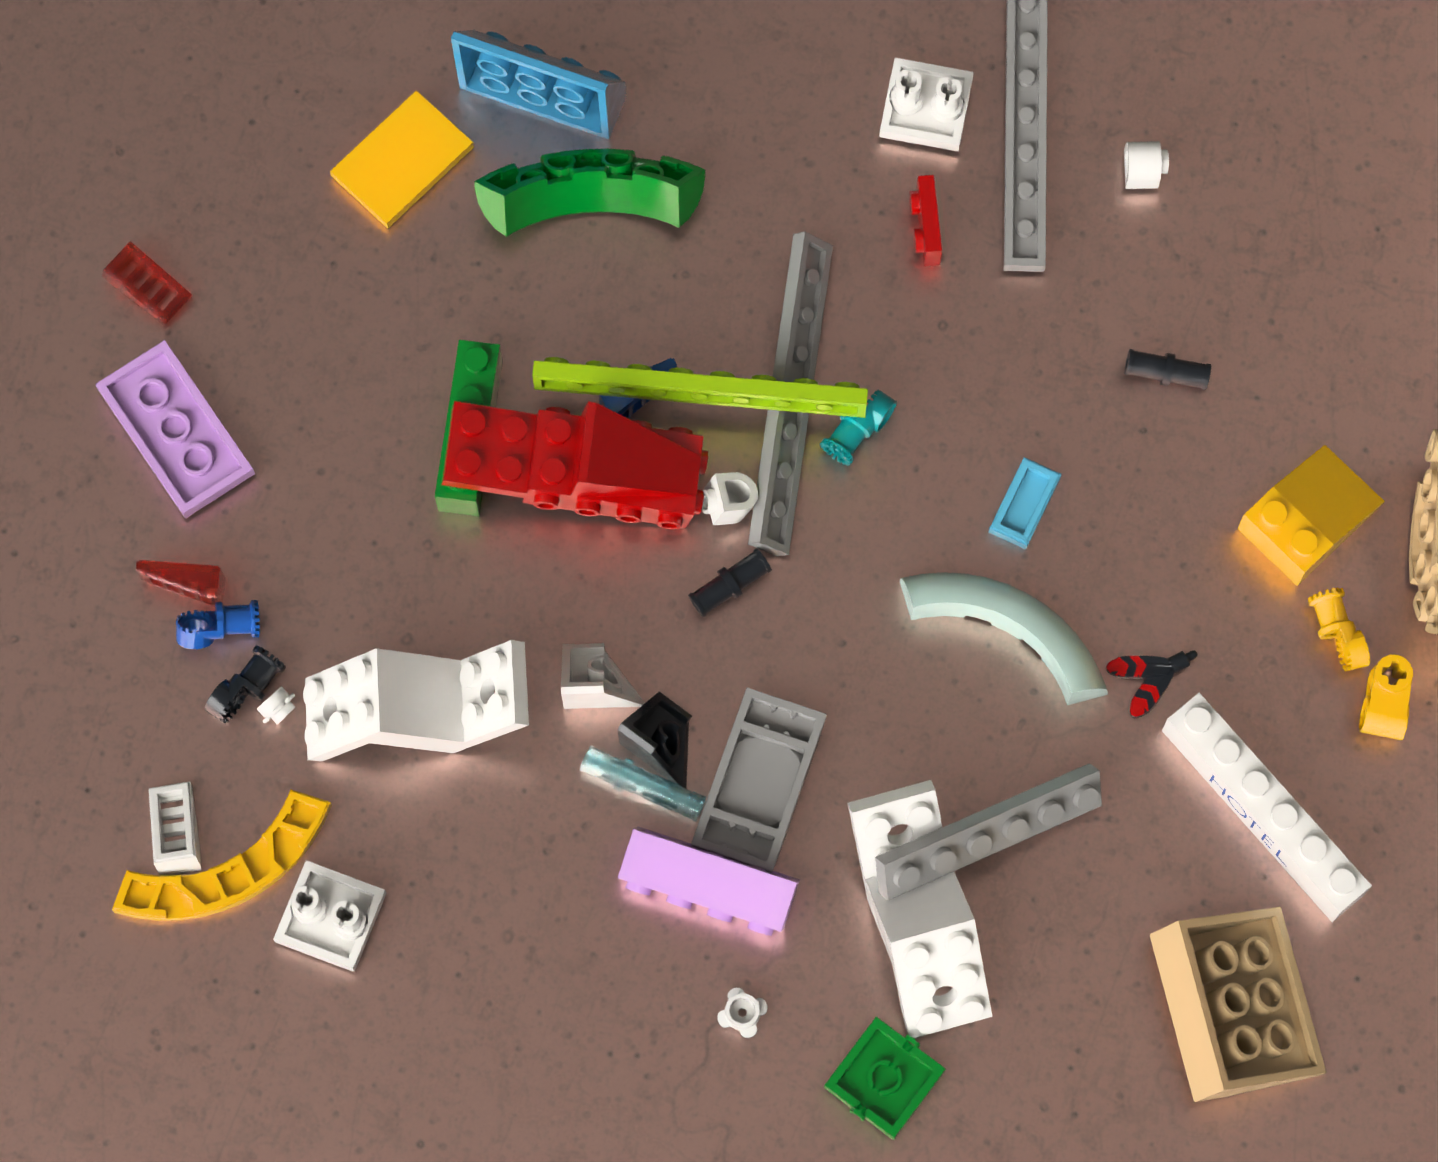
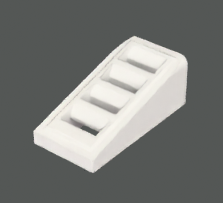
(179, 855)

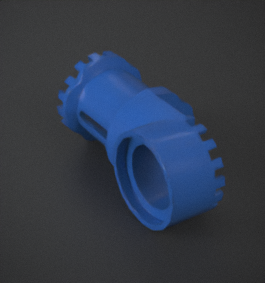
(216, 624)

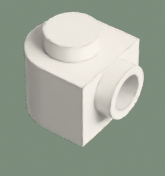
(1144, 164)
(729, 497)

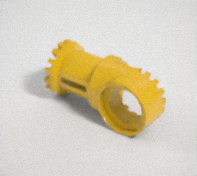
(1335, 624)

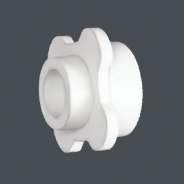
(739, 1000)

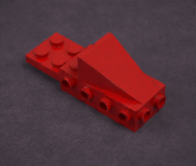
(578, 462)

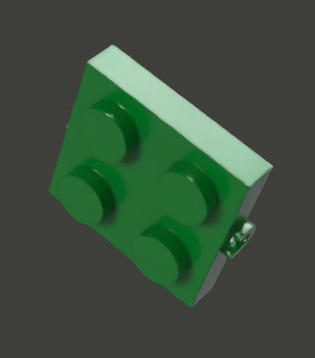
(884, 1078)

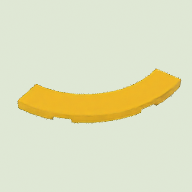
(234, 880)

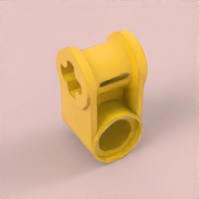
(1387, 705)

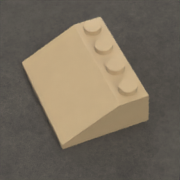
(1237, 1003)

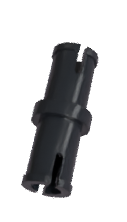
(1167, 369)
(729, 582)

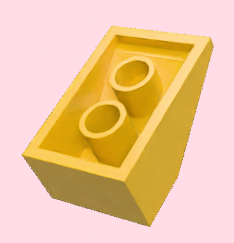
(1309, 514)

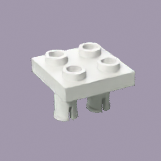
(926, 104)
(330, 916)

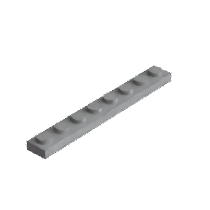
(1025, 136)
(794, 359)

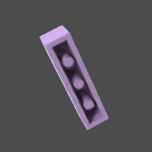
(707, 880)

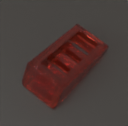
(131, 253)
(194, 581)

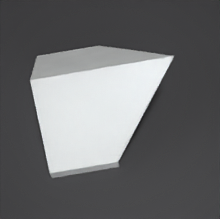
(593, 679)

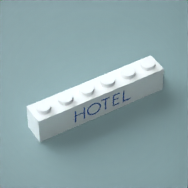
(1266, 807)

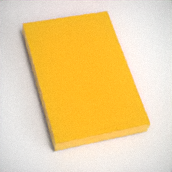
(402, 159)

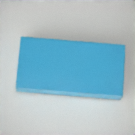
(1025, 503)

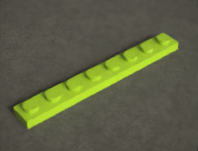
(714, 389)

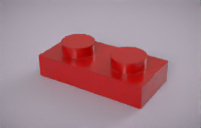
(924, 204)

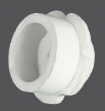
(277, 706)

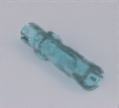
(642, 783)

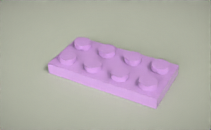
(175, 429)

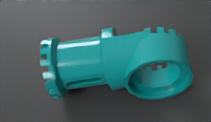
(854, 429)

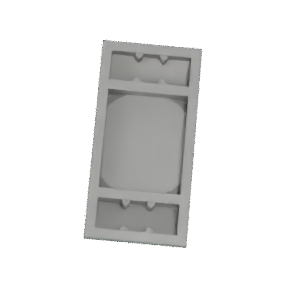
(759, 780)

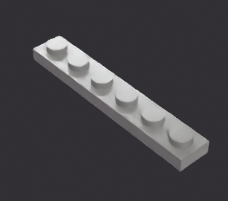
(988, 831)

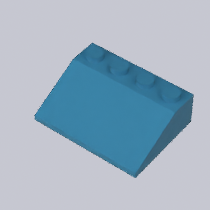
(538, 82)

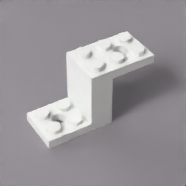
(416, 701)
(926, 929)

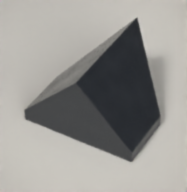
(659, 737)

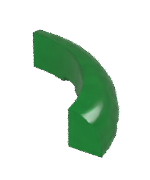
(590, 183)

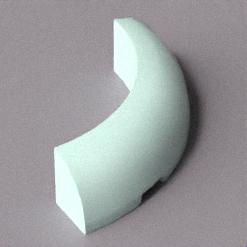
(1016, 614)

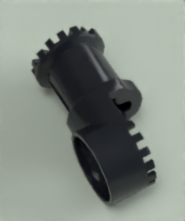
(251, 681)

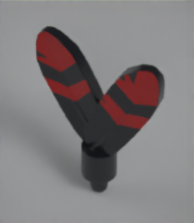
(1156, 671)

